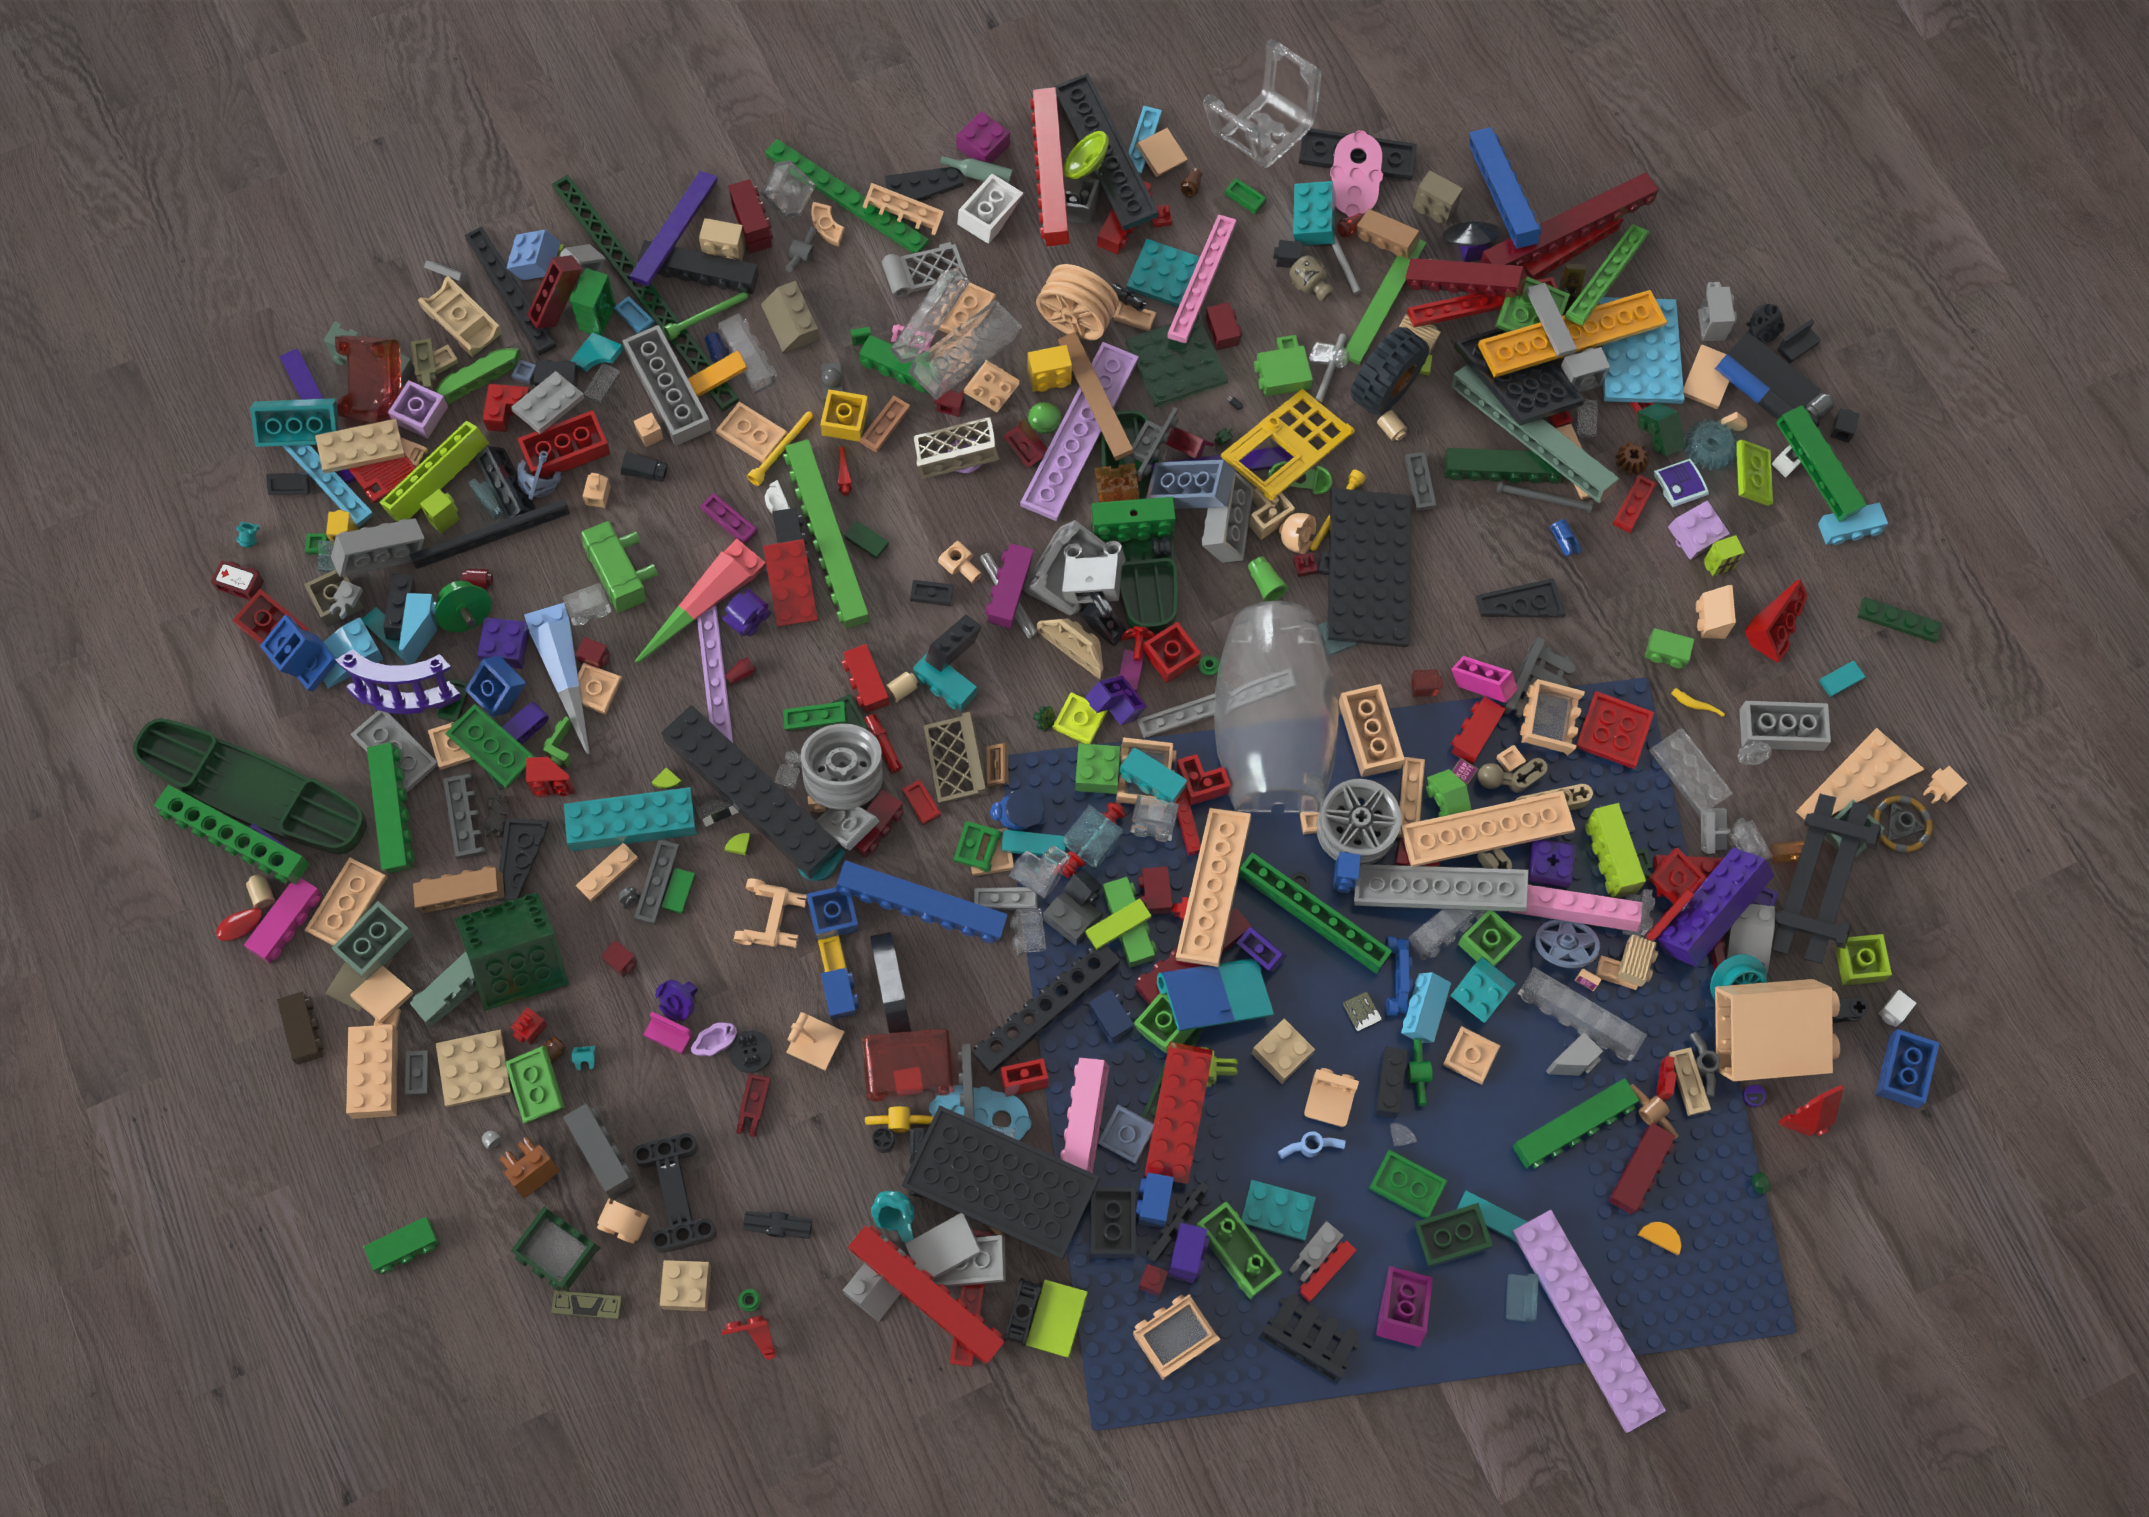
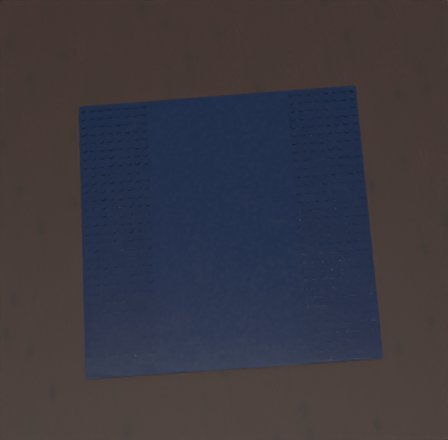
(1713, 1293)

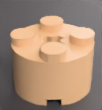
(623, 1220)

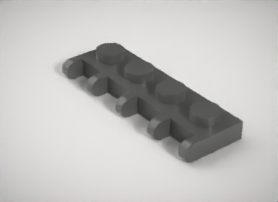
(461, 816)

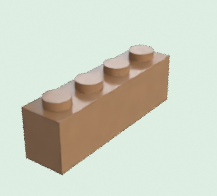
(458, 889)

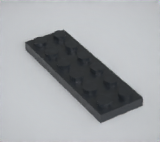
(1320, 145)

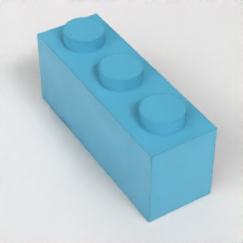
(1868, 521)
(1426, 1007)

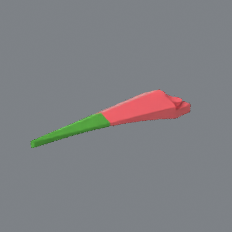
(726, 575)

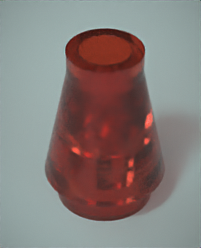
(1348, 225)

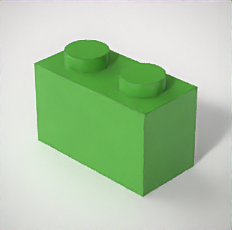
(1669, 648)

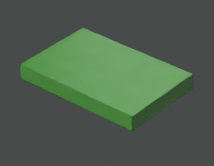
(534, 1084)

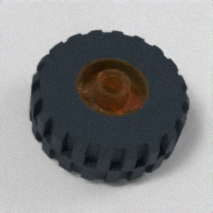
(1389, 371)

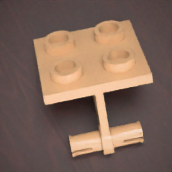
(813, 1041)

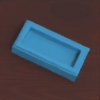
(634, 315)

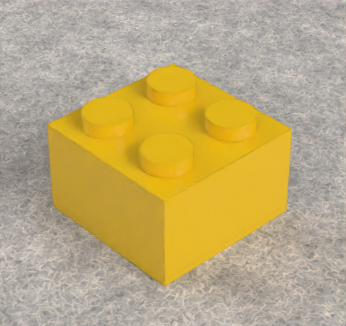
(1049, 368)
(844, 415)

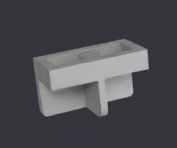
(1714, 829)

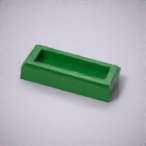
(1245, 196)
(678, 891)

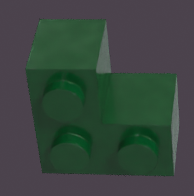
(1664, 426)

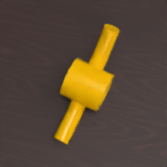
(898, 1119)

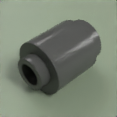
(1820, 405)

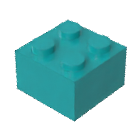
(1483, 989)

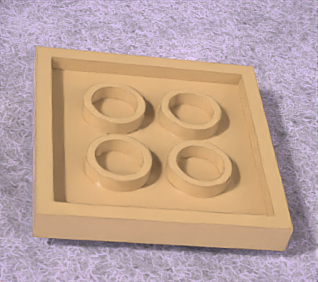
(473, 1068)

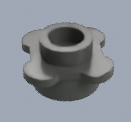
(628, 897)

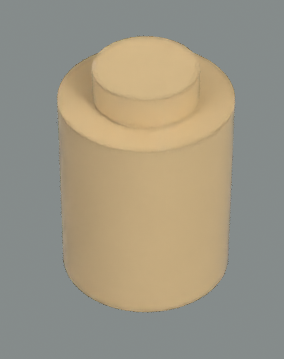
(1392, 426)
(902, 686)
(260, 891)

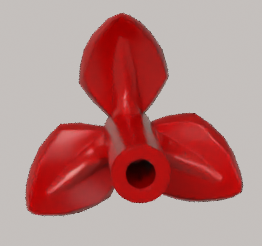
(1139, 634)

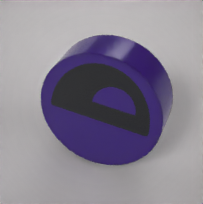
(1754, 1095)

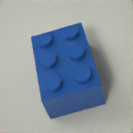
(1907, 1068)

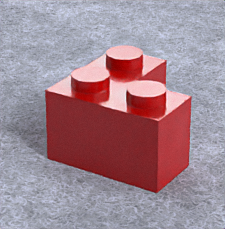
(499, 405)
(1202, 785)

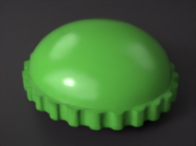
(1044, 417)

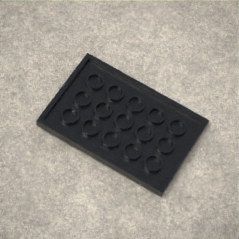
(1526, 393)

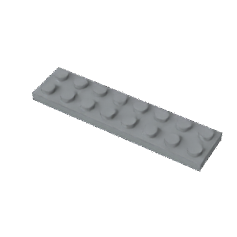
(1442, 887)

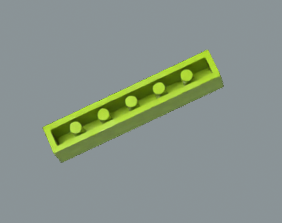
(434, 472)

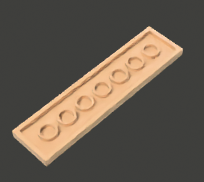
(1487, 828)
(1213, 887)

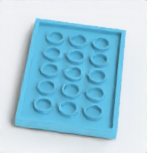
(1646, 364)

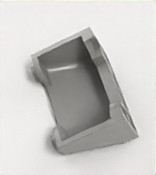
(1048, 575)

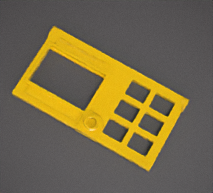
(1303, 452)

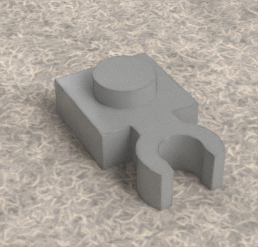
(345, 596)

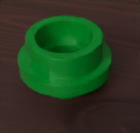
(1209, 671)
(749, 1293)

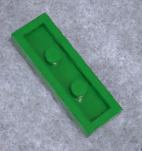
(814, 716)

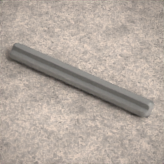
(1021, 616)

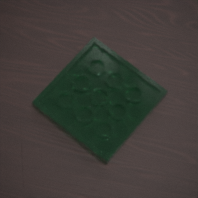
(1176, 368)

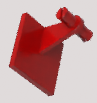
(758, 1330)

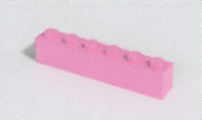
(1583, 908)
(1085, 1113)

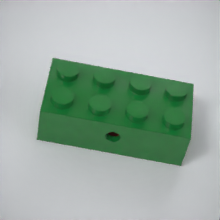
(1133, 519)

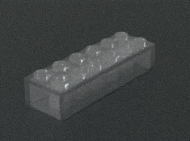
(965, 349)

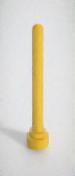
(757, 475)
(1355, 480)

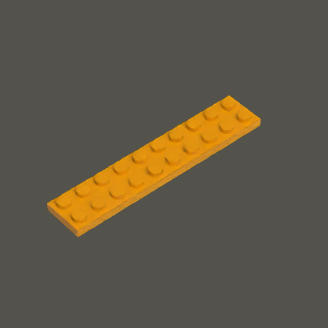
(1605, 325)

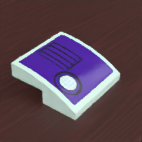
(1681, 482)

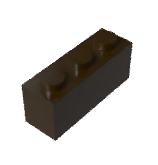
(300, 1027)

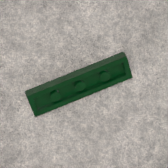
(1899, 620)

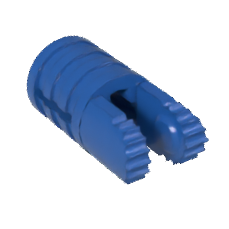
(1565, 538)

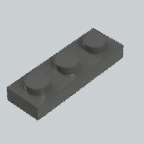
(1420, 481)

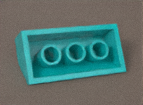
(292, 421)

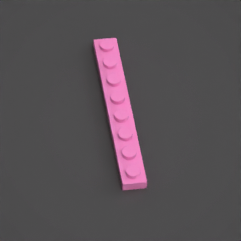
(1202, 279)

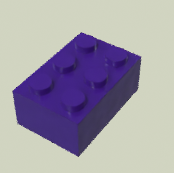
(1187, 1253)

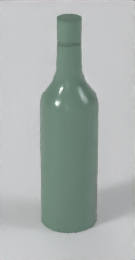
(978, 169)

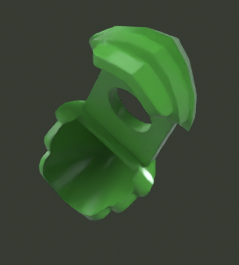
(1316, 479)

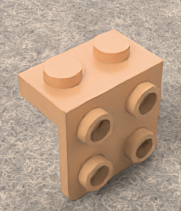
(1331, 1097)

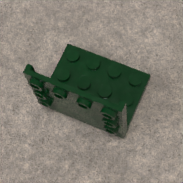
(512, 951)

